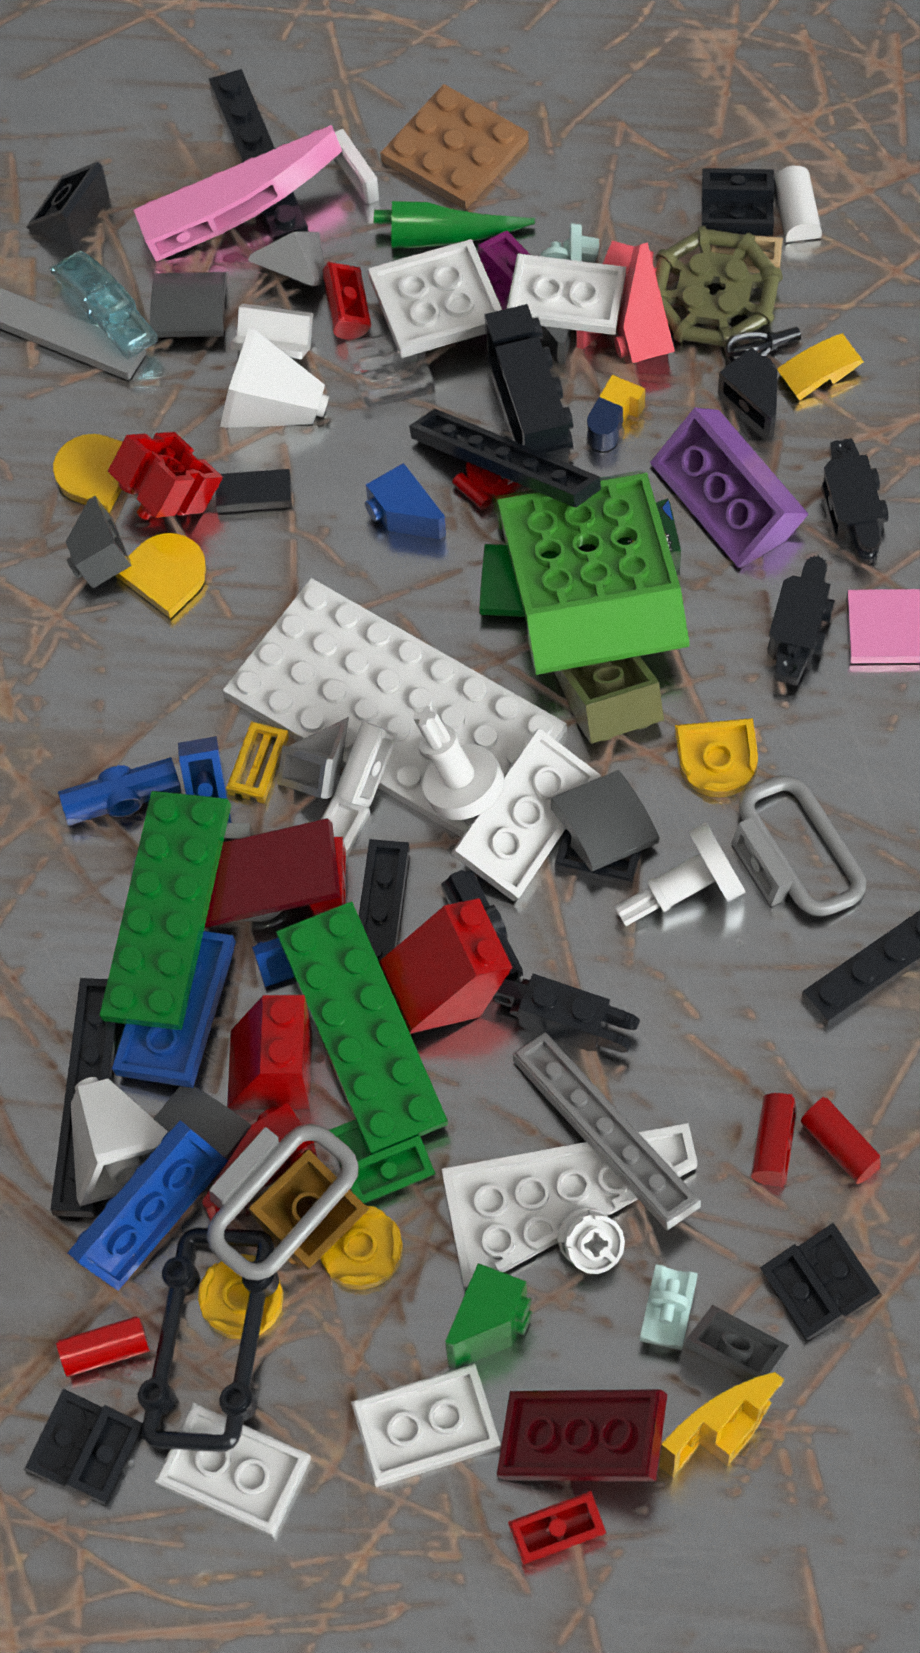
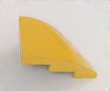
(721, 1424)

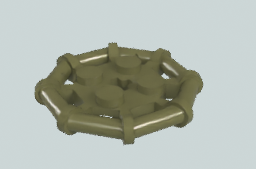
(719, 268)

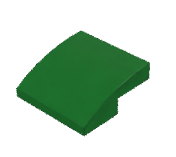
(498, 583)
(387, 1169)

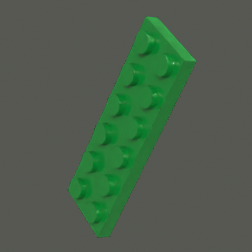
(166, 910)
(362, 1028)

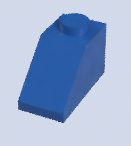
(404, 505)
(202, 768)

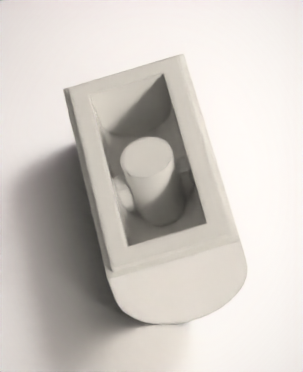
(797, 204)
(365, 764)

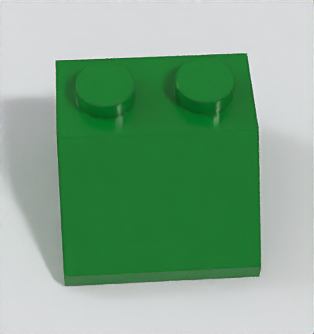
(488, 1317)

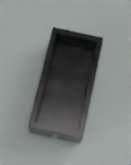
(526, 383)

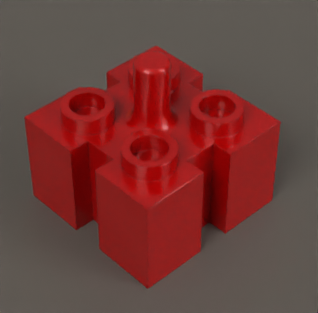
(164, 475)

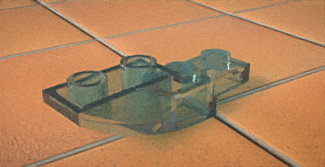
(106, 302)

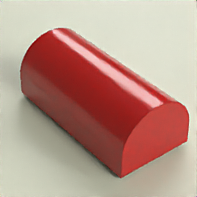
(346, 300)
(774, 1139)
(841, 1140)
(103, 1346)
(556, 1528)

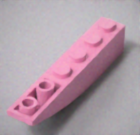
(233, 195)

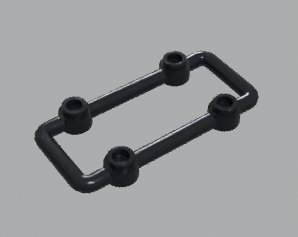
(237, 1398)

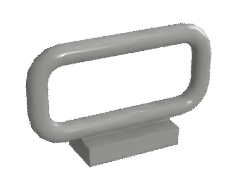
(770, 866)
(249, 1175)

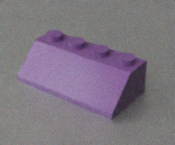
(728, 486)

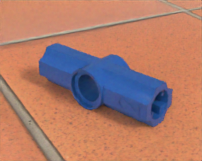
(118, 791)

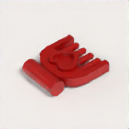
(483, 485)

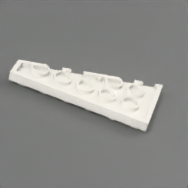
(517, 1203)

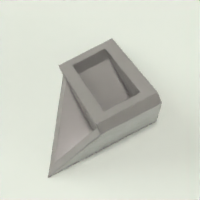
(295, 256)
(315, 761)

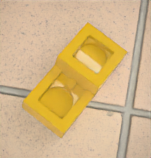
(818, 364)

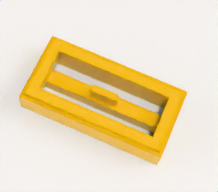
(249, 789)

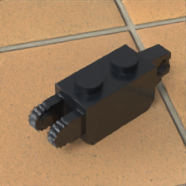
(853, 500)
(798, 621)
(566, 1013)

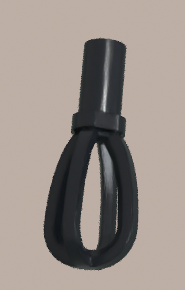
(769, 342)

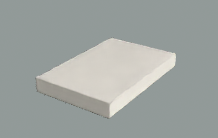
(569, 292)
(425, 1425)
(246, 1483)

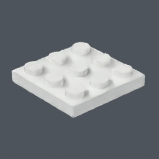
(434, 297)

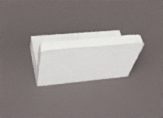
(282, 327)

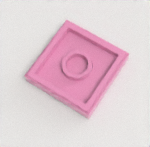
(884, 625)

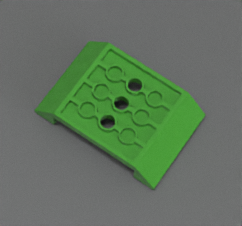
(598, 601)

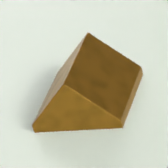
(292, 1198)

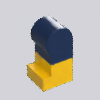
(611, 411)

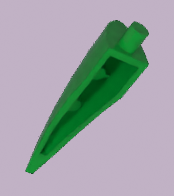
(434, 225)

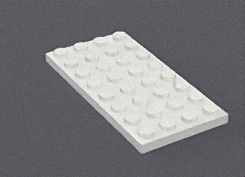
(343, 661)

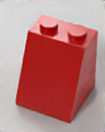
(447, 967)
(271, 1055)

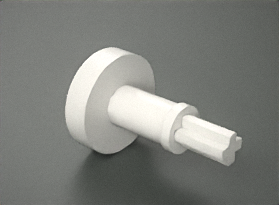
(460, 777)
(685, 879)

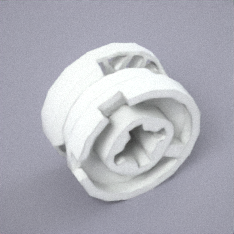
(591, 1240)

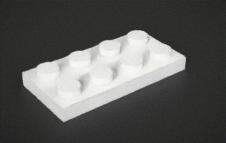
(520, 828)

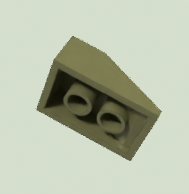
(612, 697)

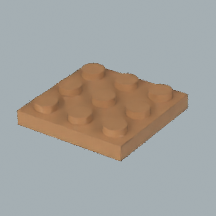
(454, 146)

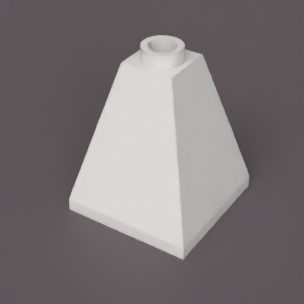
(271, 388)
(108, 1139)

